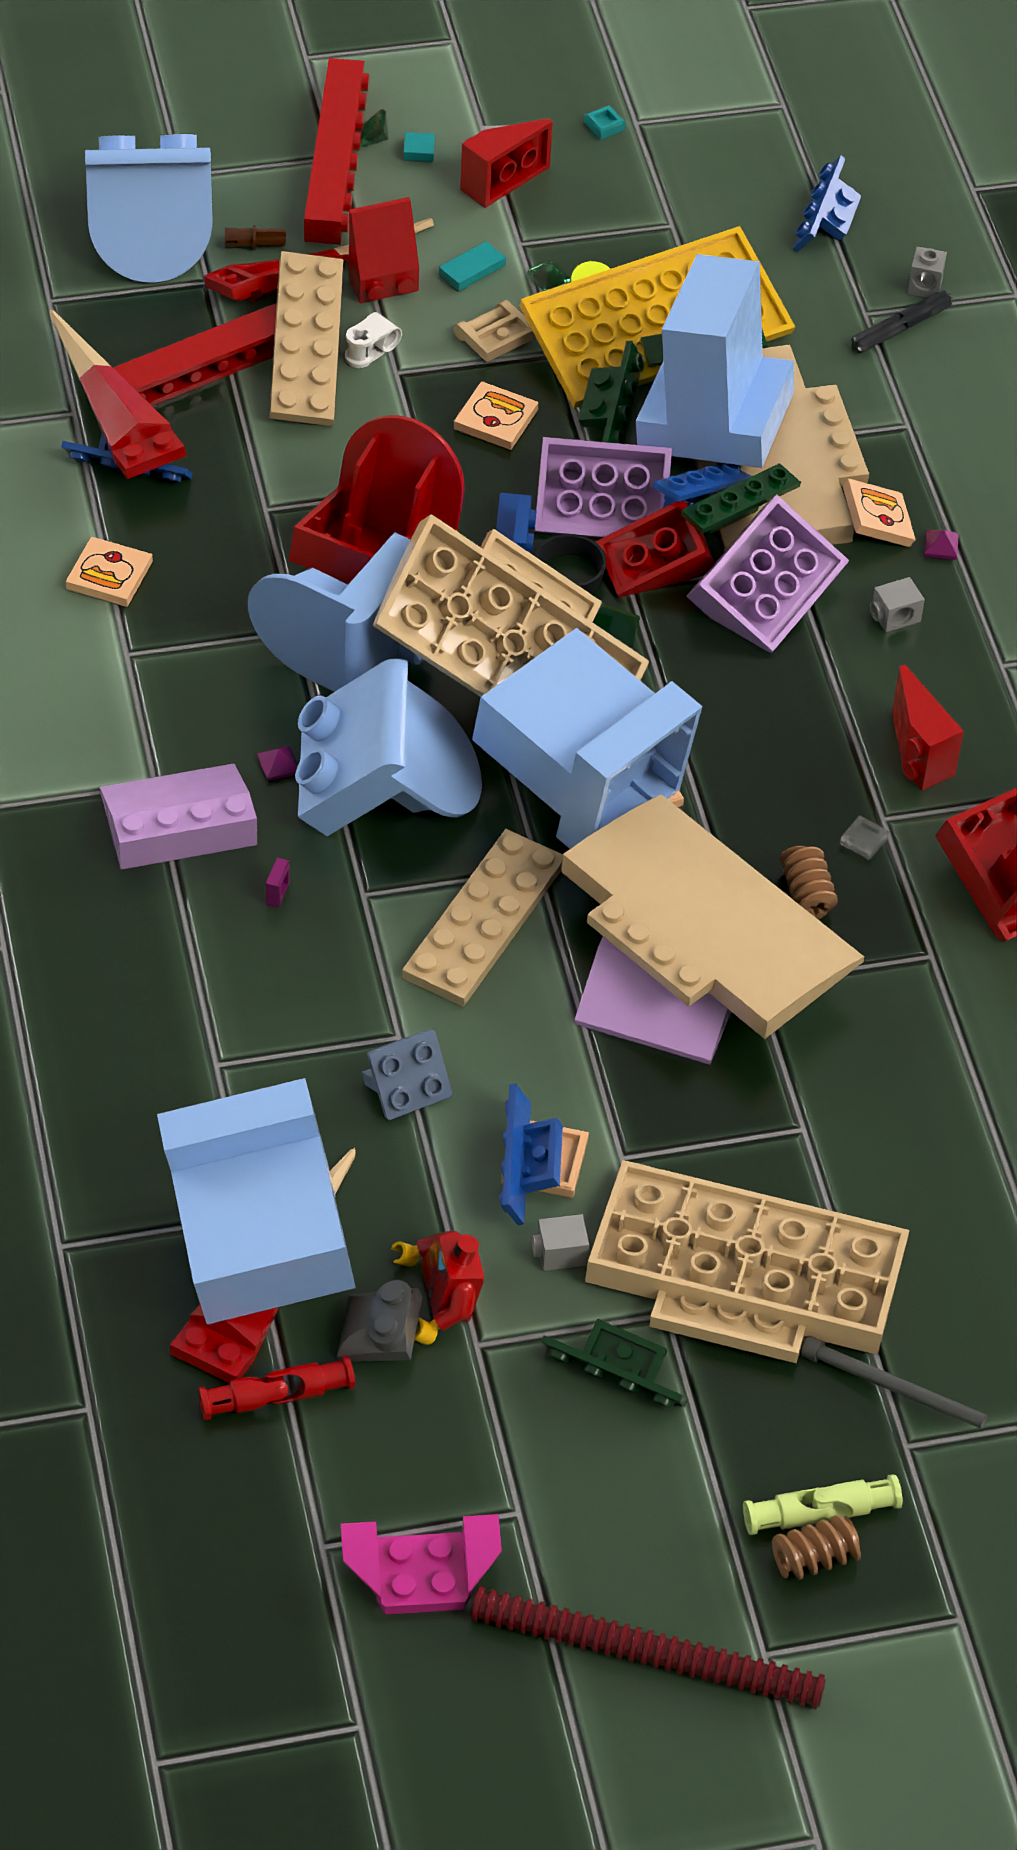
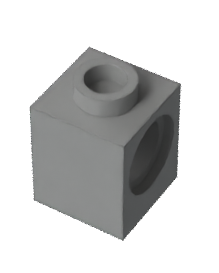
(926, 272)
(897, 604)

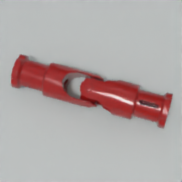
(254, 1392)

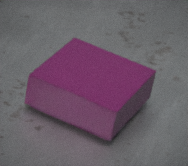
(277, 882)

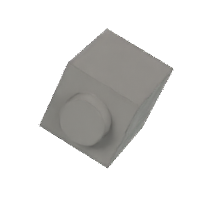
(561, 1242)

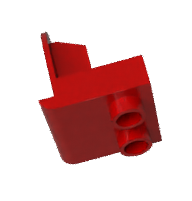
(388, 483)
(984, 855)

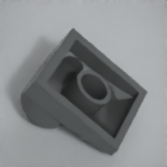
(381, 1323)

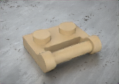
(495, 331)

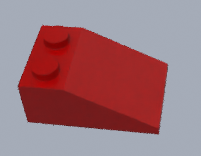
(504, 159)
(383, 250)
(655, 552)
(925, 733)

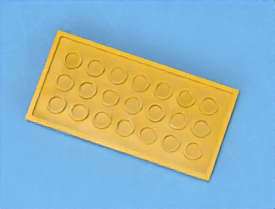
(593, 317)

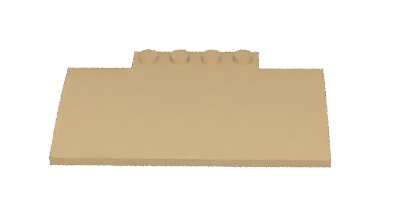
(818, 450)
(485, 607)
(705, 917)
(745, 1264)

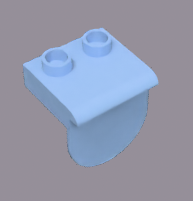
(149, 205)
(326, 625)
(380, 744)

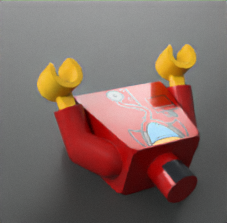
(451, 1278)

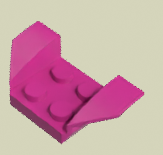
(424, 1569)

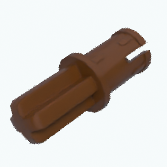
(255, 237)

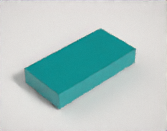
(472, 266)

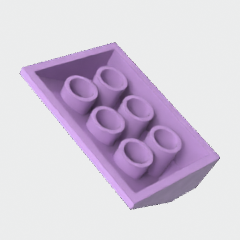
(597, 485)
(768, 576)
(180, 816)
(636, 1007)

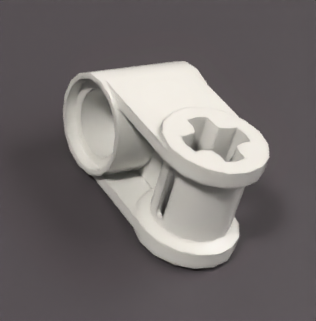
(371, 340)

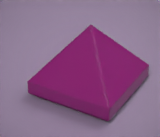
(941, 544)
(278, 763)

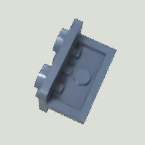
(408, 1074)

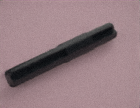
(901, 321)

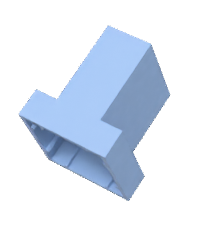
(714, 385)
(587, 734)
(256, 1201)

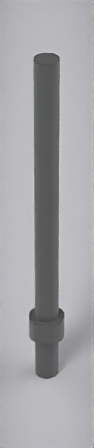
(815, 1350)

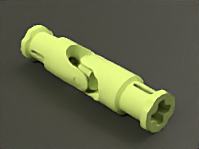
(841, 1499)

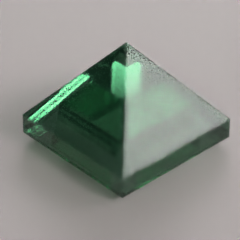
(375, 129)
(548, 275)

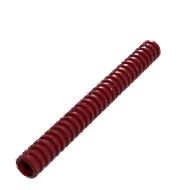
(647, 1647)

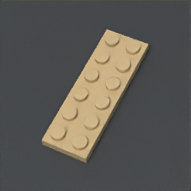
(306, 339)
(483, 918)

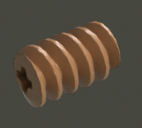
(809, 879)
(816, 1545)

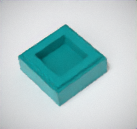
(604, 122)
(419, 147)

